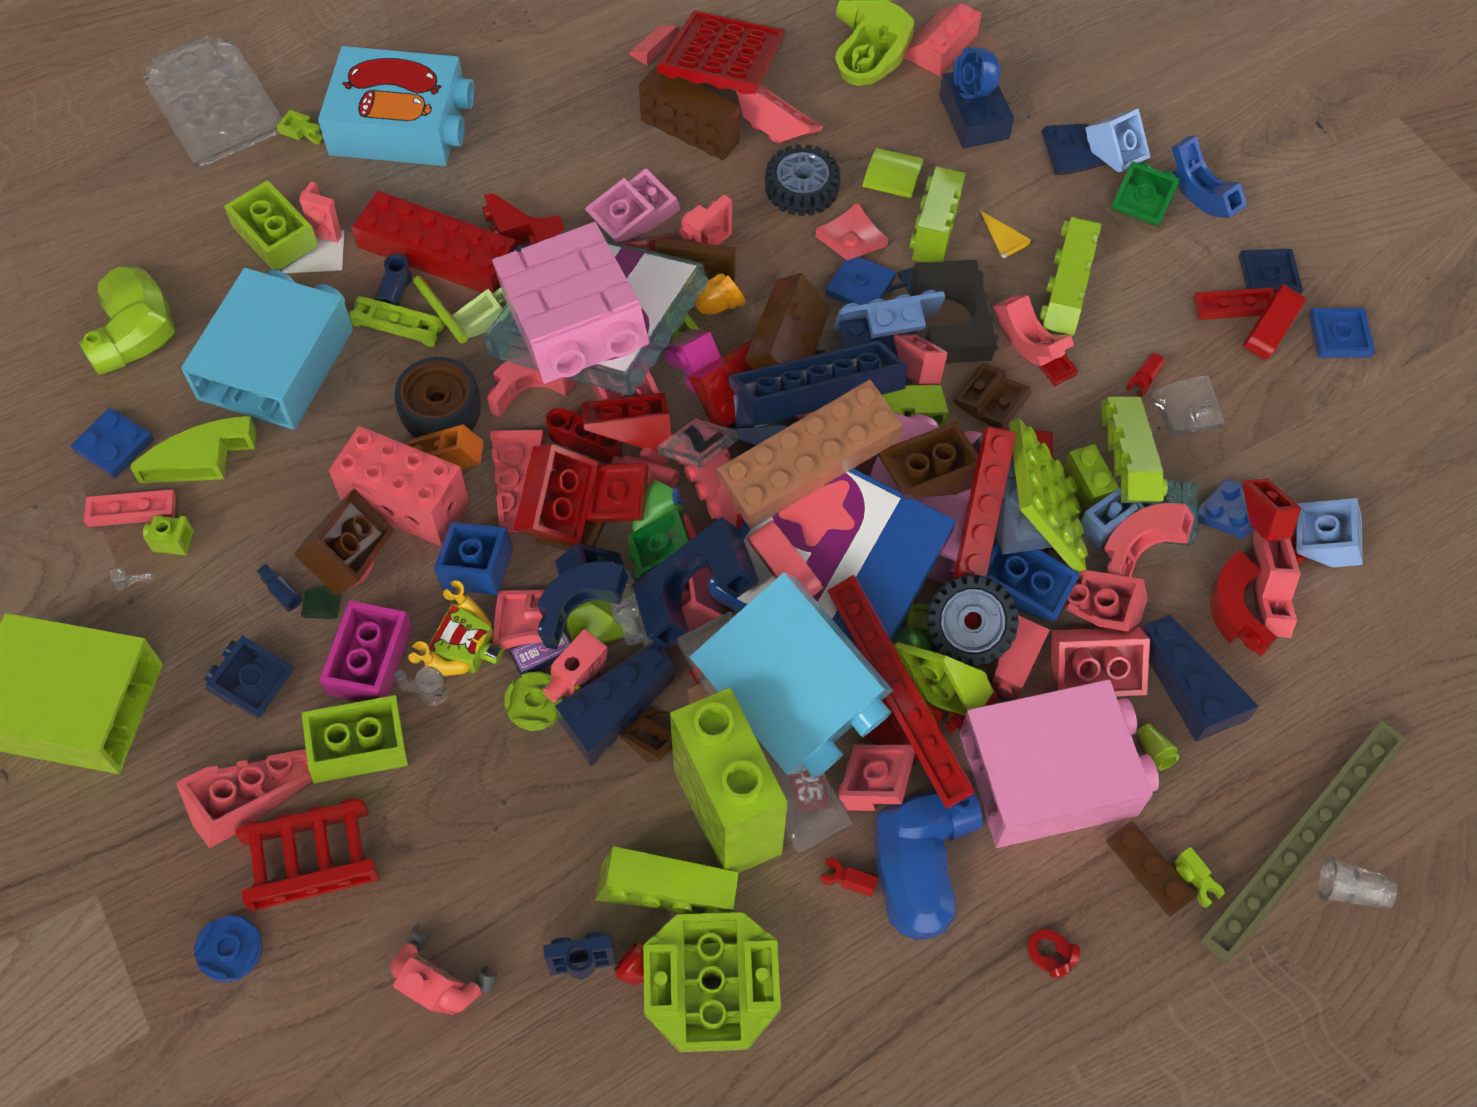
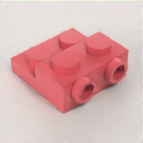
(708, 224)
(876, 776)

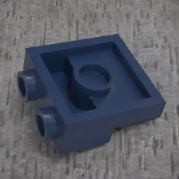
(247, 676)

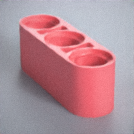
(782, 557)

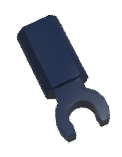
(280, 588)

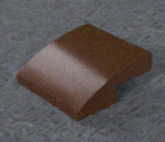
(992, 396)

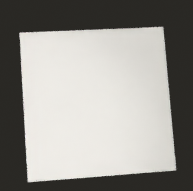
(325, 257)

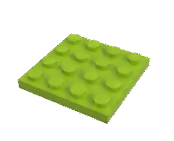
(1048, 496)

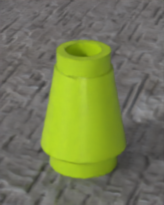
(1158, 747)

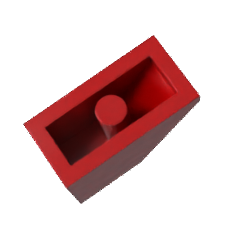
(1270, 509)

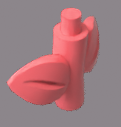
(656, 463)

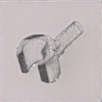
(122, 581)

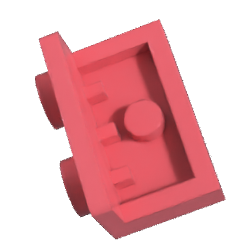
(320, 213)

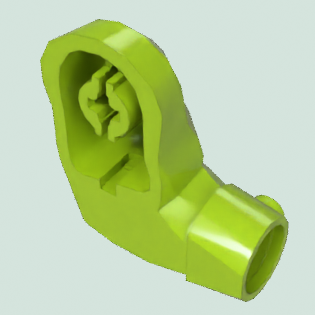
(878, 39)
(137, 322)

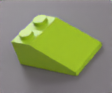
(945, 680)

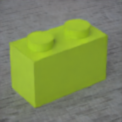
(1090, 474)

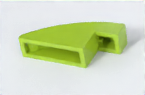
(196, 452)

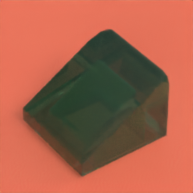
(320, 603)

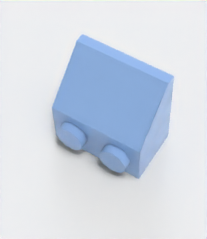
(1119, 140)
(1331, 532)

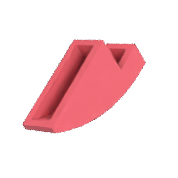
(1275, 584)

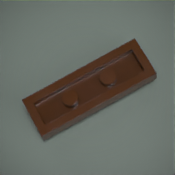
(1151, 869)

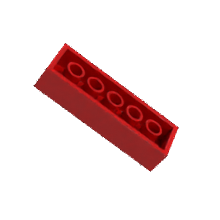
(431, 241)

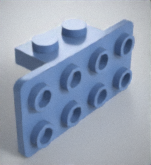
(895, 315)

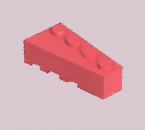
(710, 489)

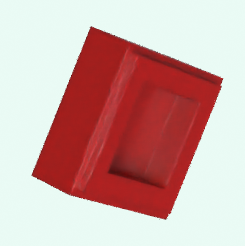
(1059, 370)

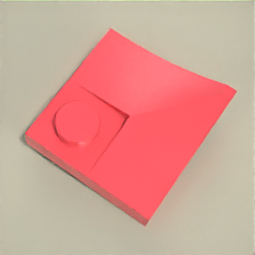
(852, 234)
(517, 618)

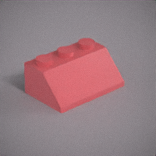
(944, 38)
(1101, 655)

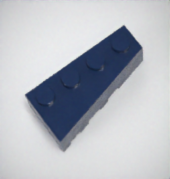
(1195, 682)
(614, 700)

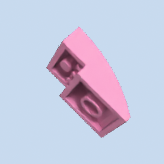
(633, 207)

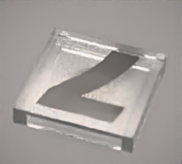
(698, 443)

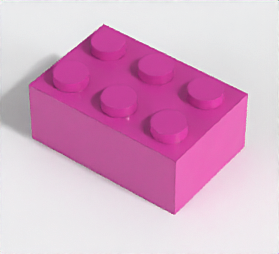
(366, 652)

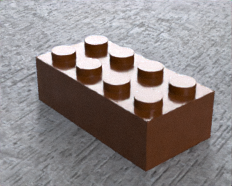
(689, 113)

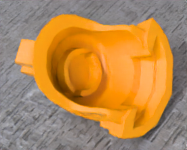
(719, 296)

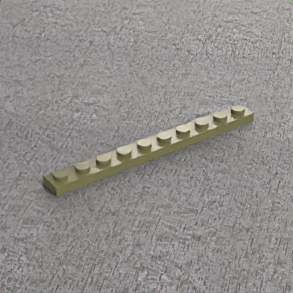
(1302, 842)

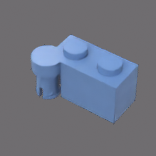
(1106, 516)

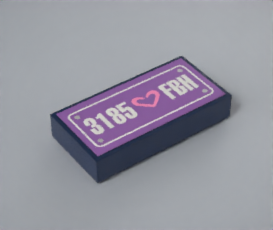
(536, 656)

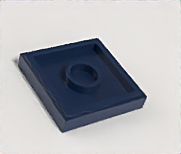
(1270, 269)

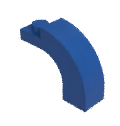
(1201, 186)

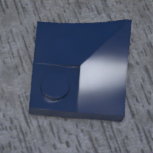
(1069, 149)

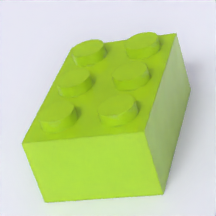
(271, 226)
(354, 739)

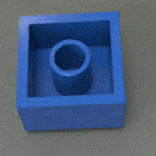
(474, 557)

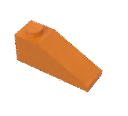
(453, 445)

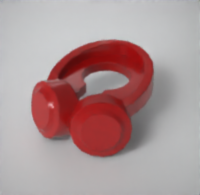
(1069, 952)

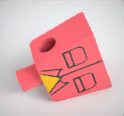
(577, 666)

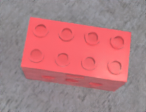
(402, 484)

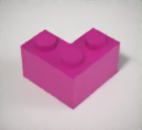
(691, 352)

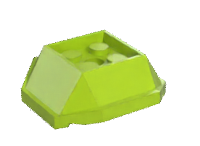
(706, 946)

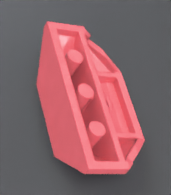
(775, 116)

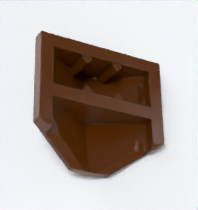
(649, 735)

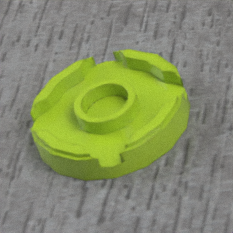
(528, 704)

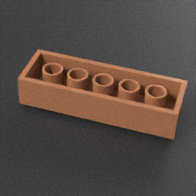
(810, 453)

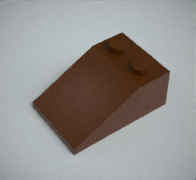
(932, 463)
(345, 543)

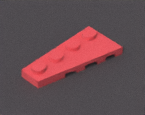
(511, 460)

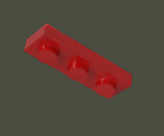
(1232, 303)

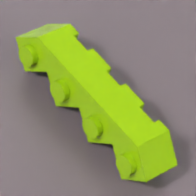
(1071, 276)
(1133, 449)

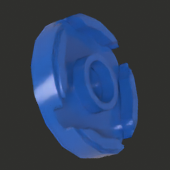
(228, 948)

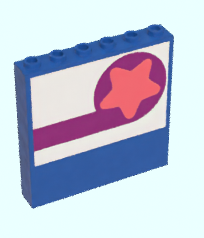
(857, 531)

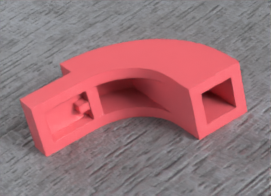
(1027, 333)
(513, 379)
(1146, 528)

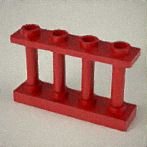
(327, 877)

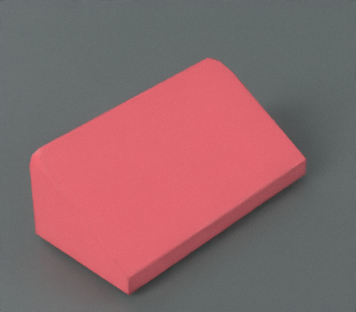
(654, 44)

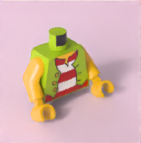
(461, 639)

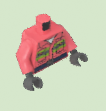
(431, 983)

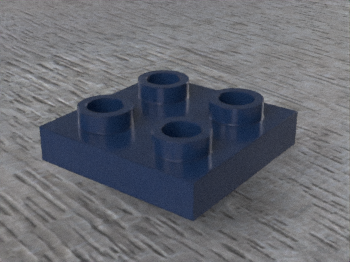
(579, 956)

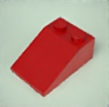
(713, 385)
(631, 419)

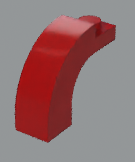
(1229, 607)

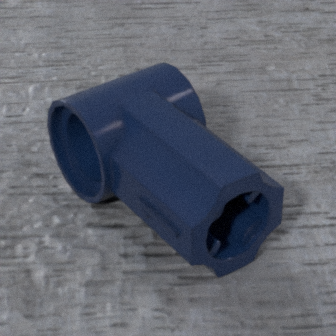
(395, 279)

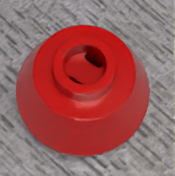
(631, 965)

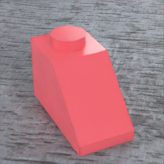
(922, 358)

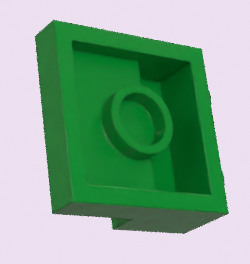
(1145, 193)
(656, 542)

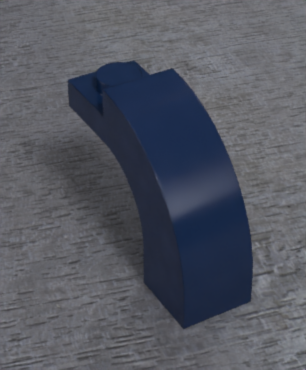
(573, 588)

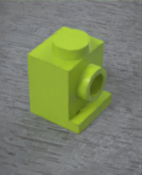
(168, 535)

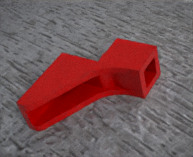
(517, 225)

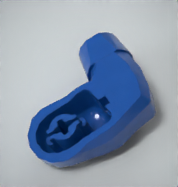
(914, 860)

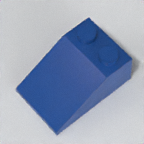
(1033, 580)

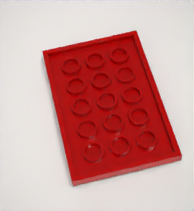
(722, 52)

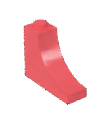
(1016, 664)

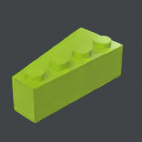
(937, 215)
(919, 399)
(665, 883)

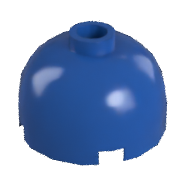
(977, 72)

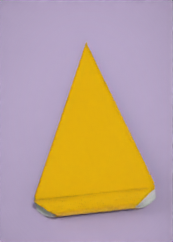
(1006, 239)

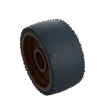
(437, 396)

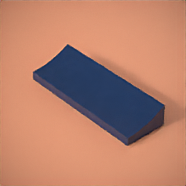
(815, 381)

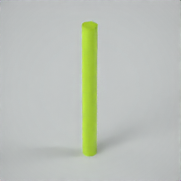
(440, 309)

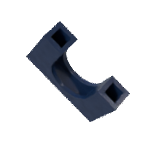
(662, 587)

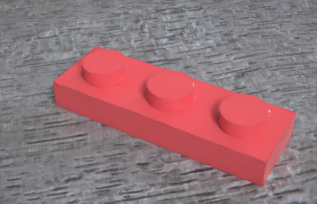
(129, 507)

